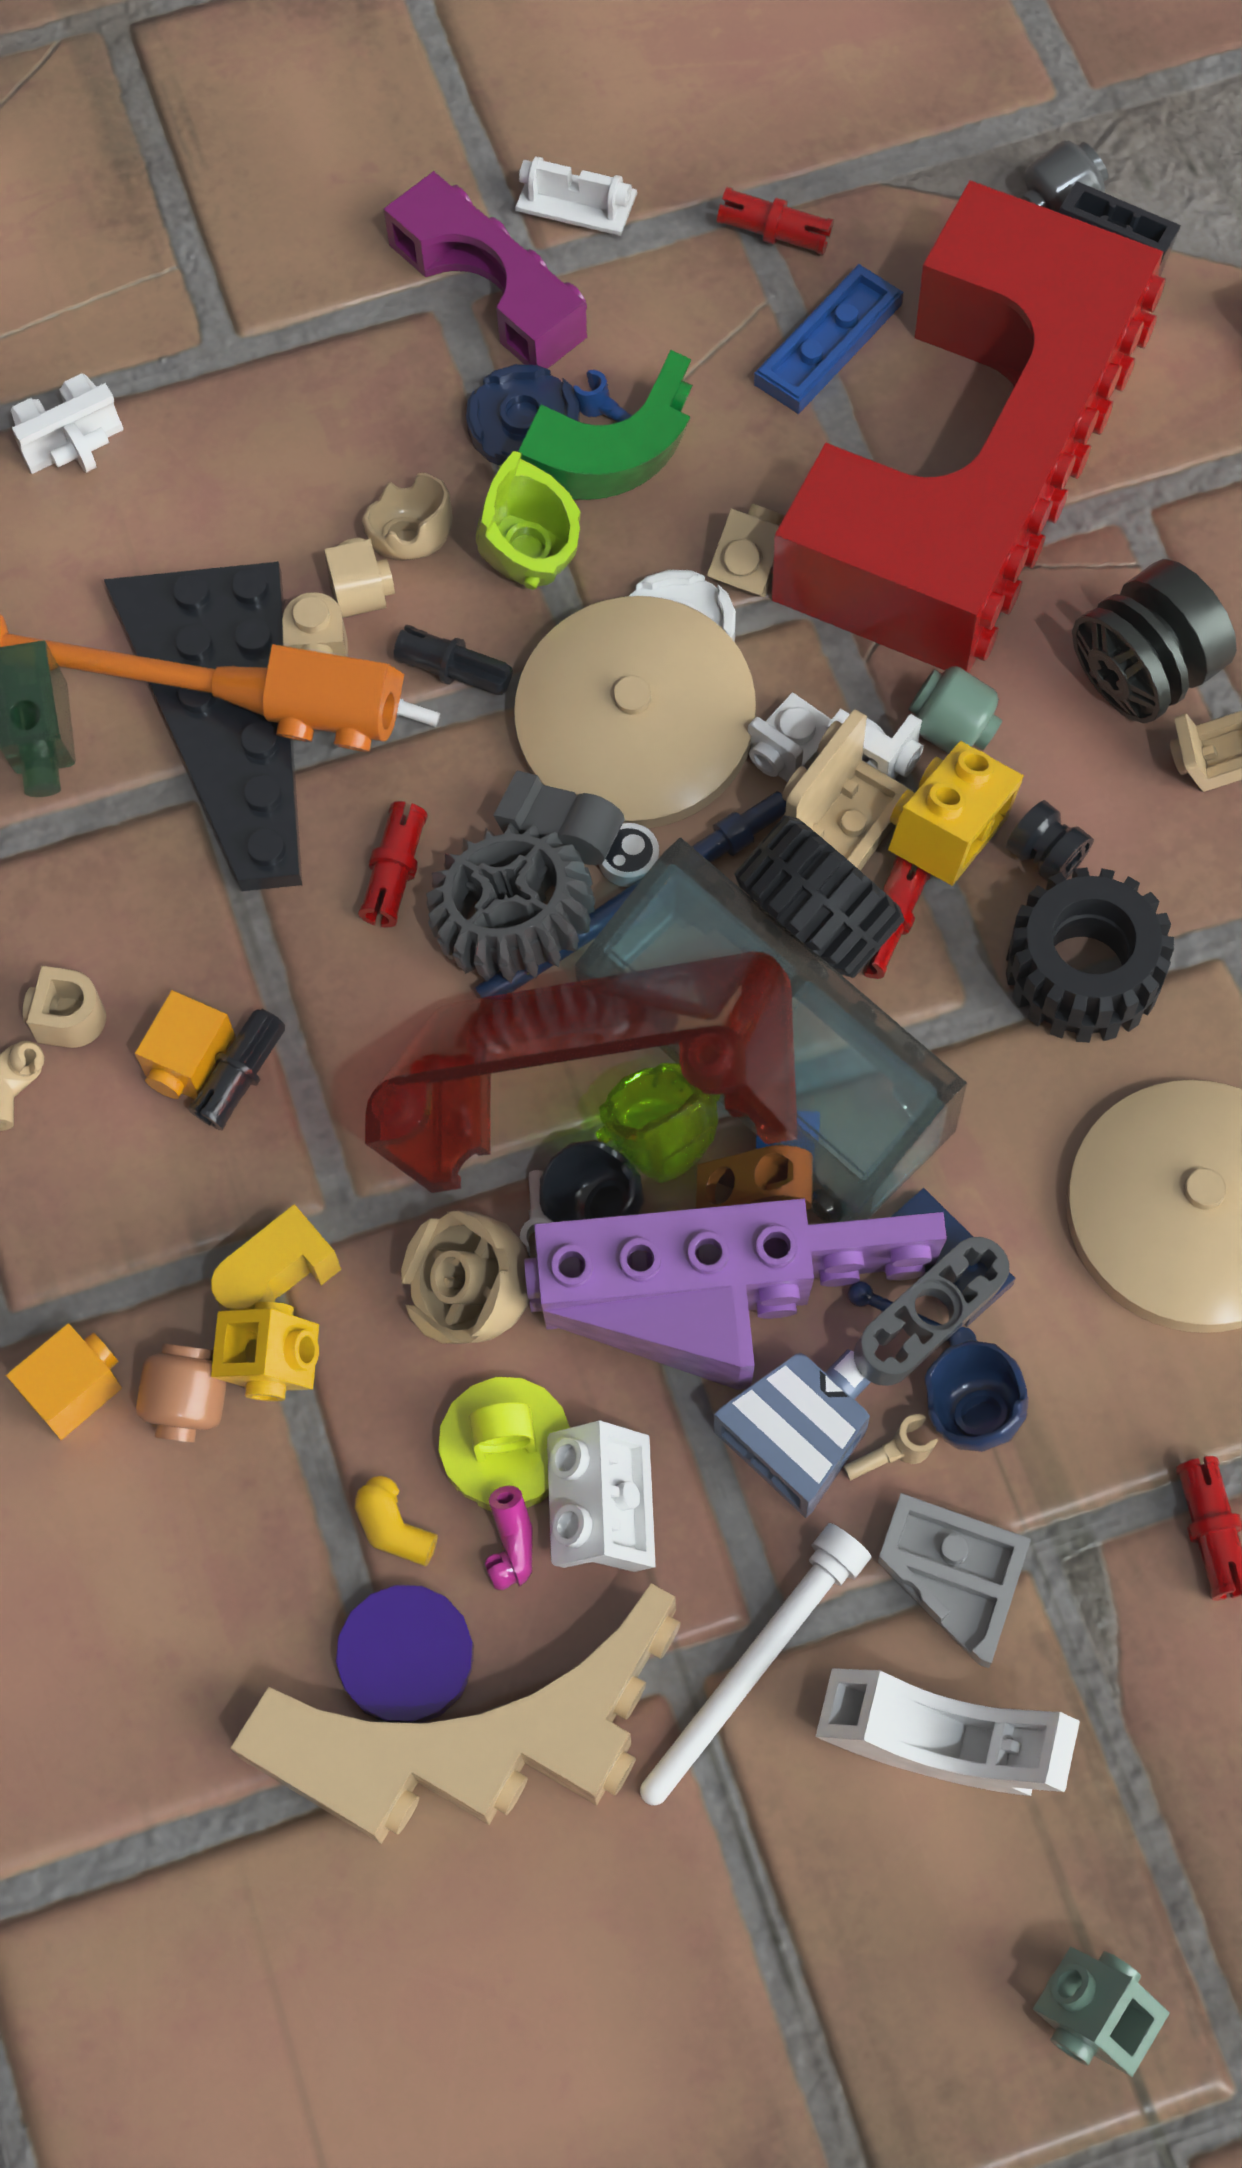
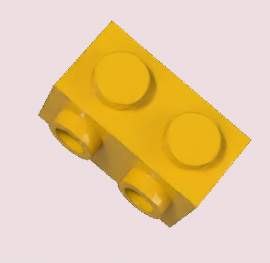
(953, 811)

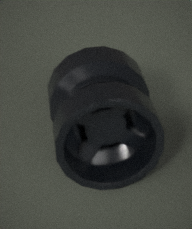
(1048, 842)

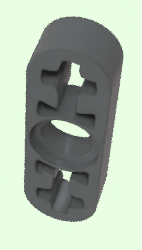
(925, 1337)

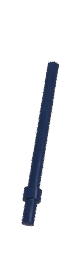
(729, 836)

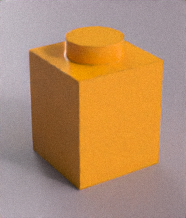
(183, 1046)
(67, 1379)

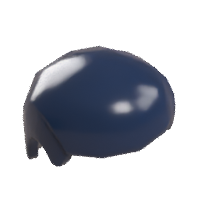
(976, 1396)

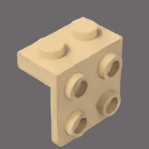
(843, 795)

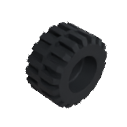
(819, 896)
(1096, 910)

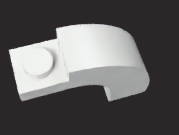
(947, 1737)

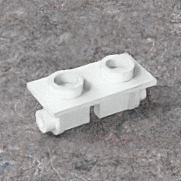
(581, 200)

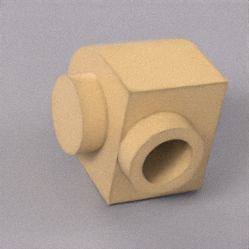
(357, 577)
(315, 624)
(63, 1008)

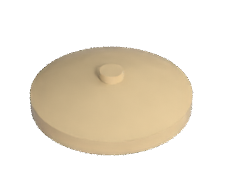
(637, 708)
(1162, 1204)

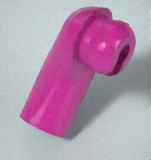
(516, 1535)

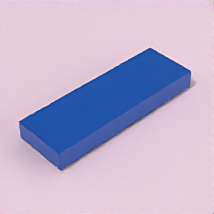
(828, 338)

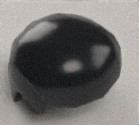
(589, 1183)

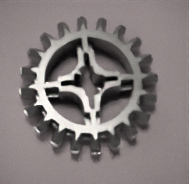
(510, 921)

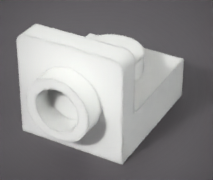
(787, 737)
(890, 754)

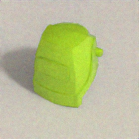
(527, 524)

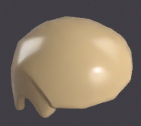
(410, 520)

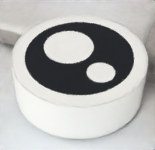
(630, 855)

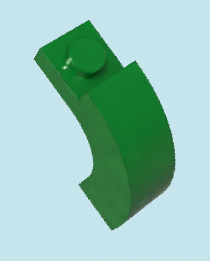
(617, 456)

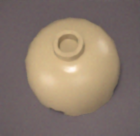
(465, 1278)

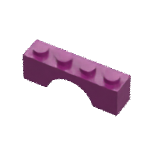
(444, 232)

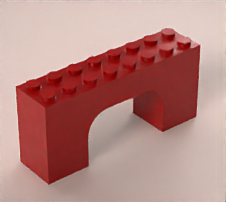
(942, 555)

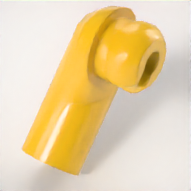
(384, 1525)

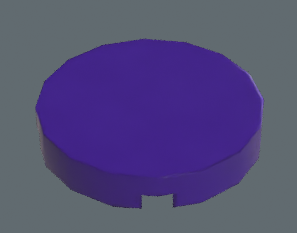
(405, 1654)

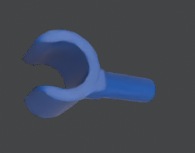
(598, 401)

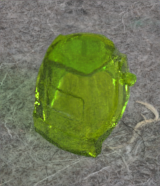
(659, 1121)

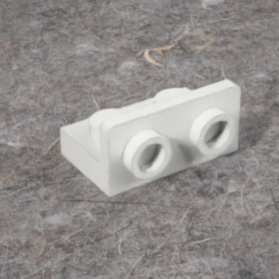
(600, 1497)

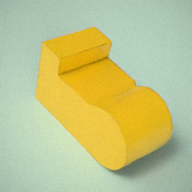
(273, 1263)

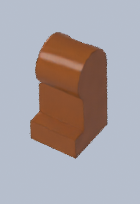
(758, 1177)

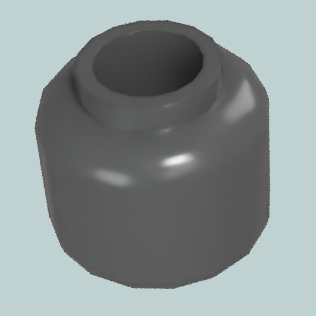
(1059, 169)

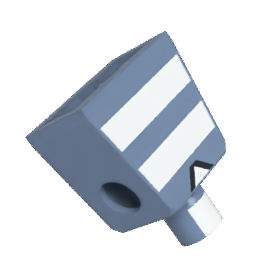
(798, 1426)

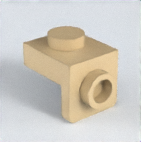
(747, 550)
(1209, 750)

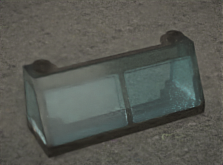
(865, 1087)

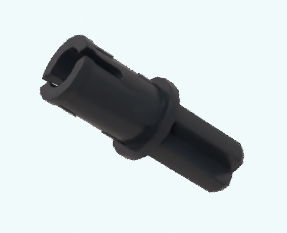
(451, 660)
(237, 1069)

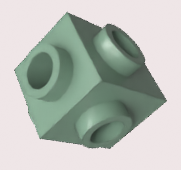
(1089, 1999)

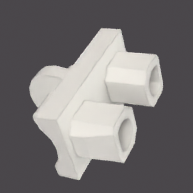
(68, 429)

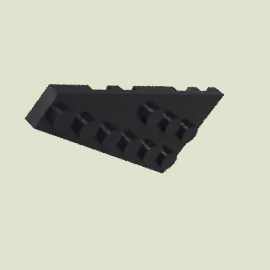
(230, 752)

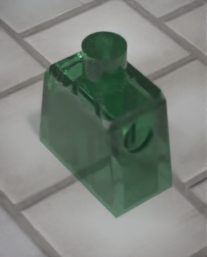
(35, 717)

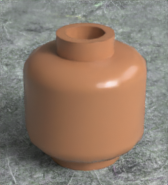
(180, 1392)

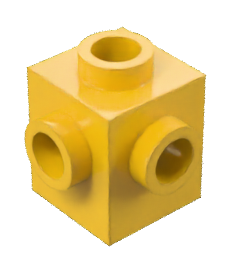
(265, 1350)

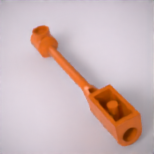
(296, 690)

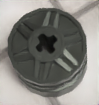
(1154, 640)

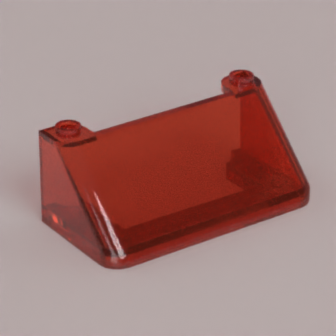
(721, 1010)

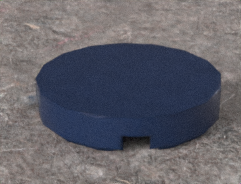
(507, 404)

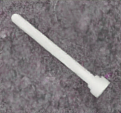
(834, 1559)

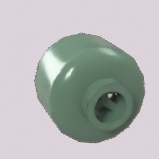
(956, 709)

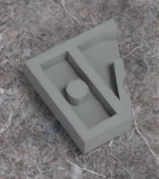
(955, 1571)

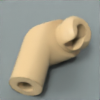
(18, 1068)

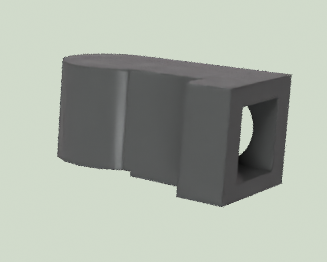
(578, 819)

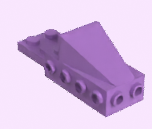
(686, 1278)

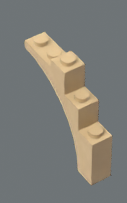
(564, 1731)

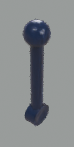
(862, 1294)

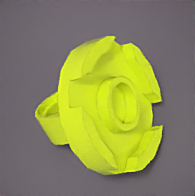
(499, 1439)

